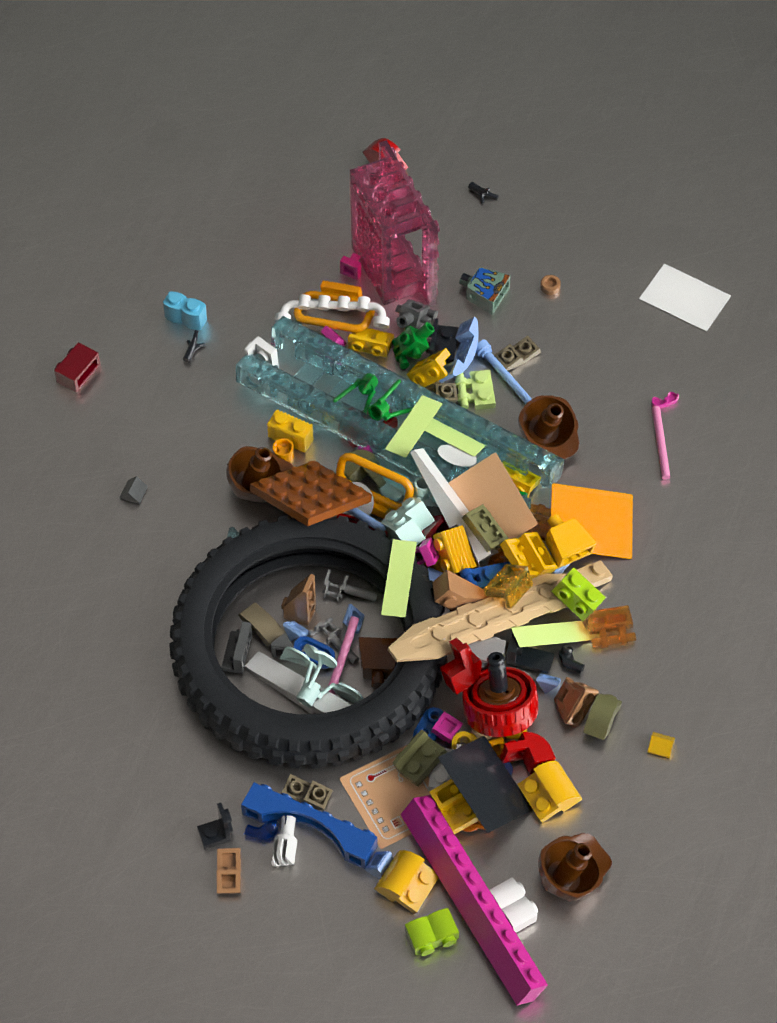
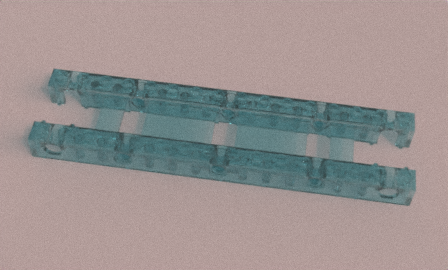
(347, 414)

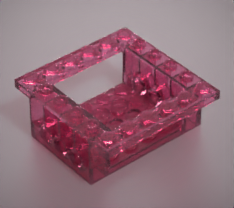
(381, 215)

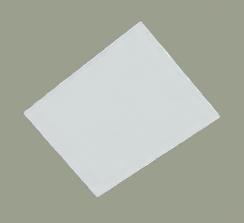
(685, 297)

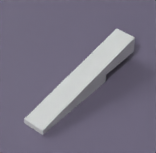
(448, 501)
(289, 684)

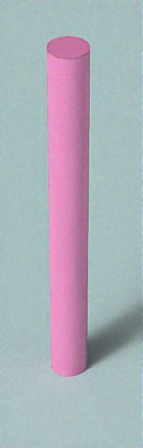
(660, 442)
(344, 651)

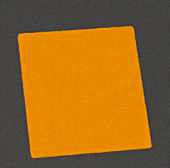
(601, 513)

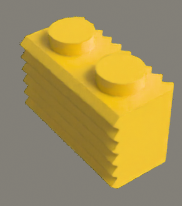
(290, 428)
(454, 550)

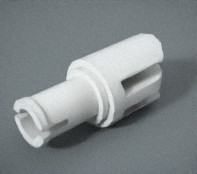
(285, 843)

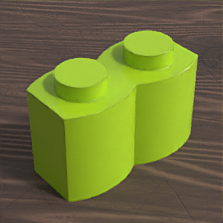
(432, 932)

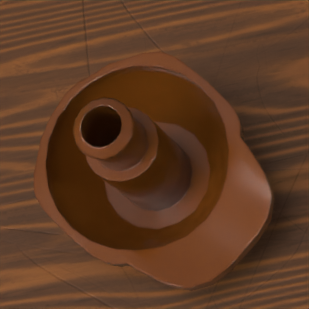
(550, 425)
(251, 465)
(573, 866)

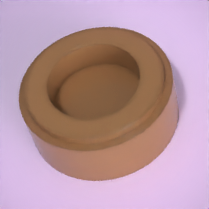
(550, 284)

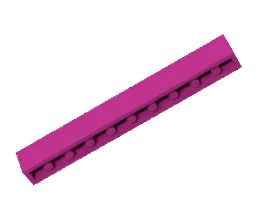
(474, 900)

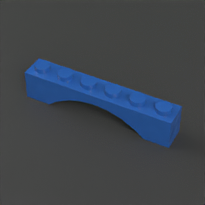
(354, 844)

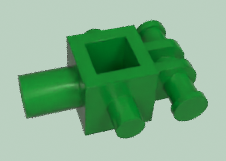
(411, 343)

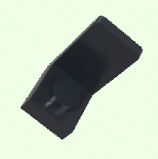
(529, 657)
(216, 831)

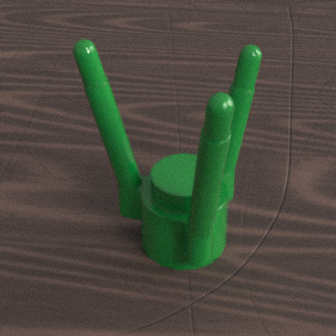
(365, 385)
(381, 408)

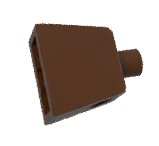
(376, 660)

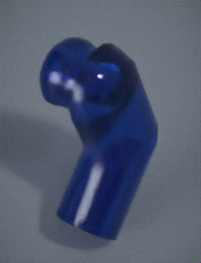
(263, 832)

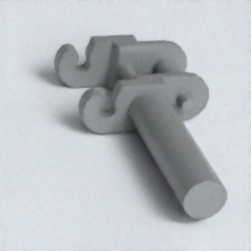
(347, 589)
(336, 641)

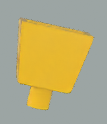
(568, 541)

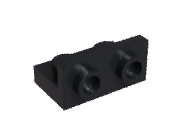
(443, 338)

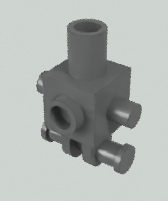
(414, 314)

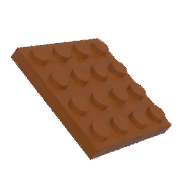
(310, 493)

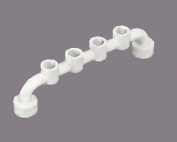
(343, 304)

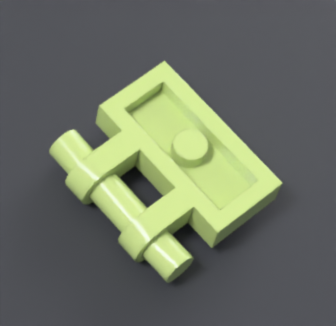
(481, 387)

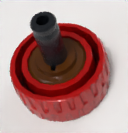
(501, 700)

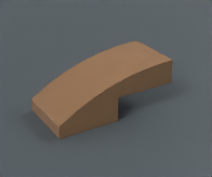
(228, 871)

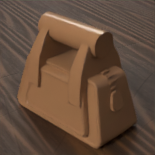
(574, 701)

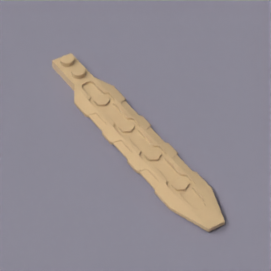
(486, 617)

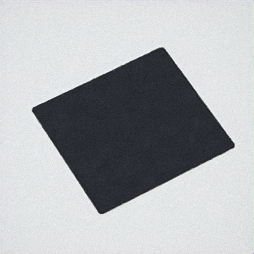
(485, 784)

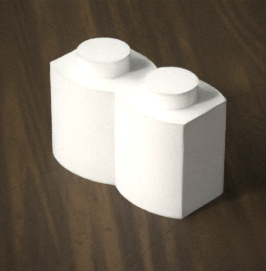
(514, 904)

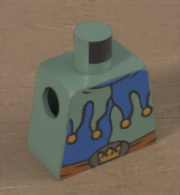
(486, 288)

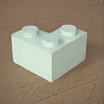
(408, 521)

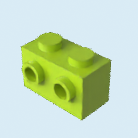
(578, 594)

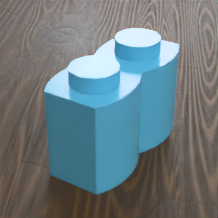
(185, 310)

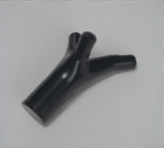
(482, 191)
(192, 347)

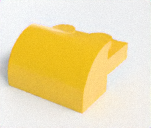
(530, 552)
(549, 790)
(453, 806)
(407, 880)

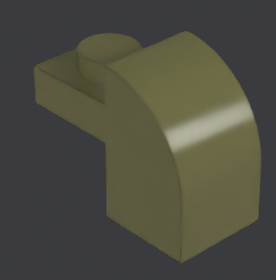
(357, 473)
(602, 715)

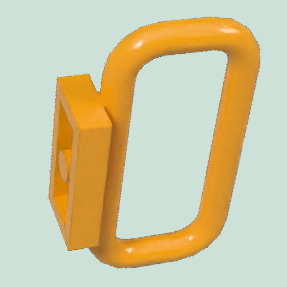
(335, 290)
(382, 504)

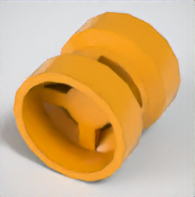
(284, 449)

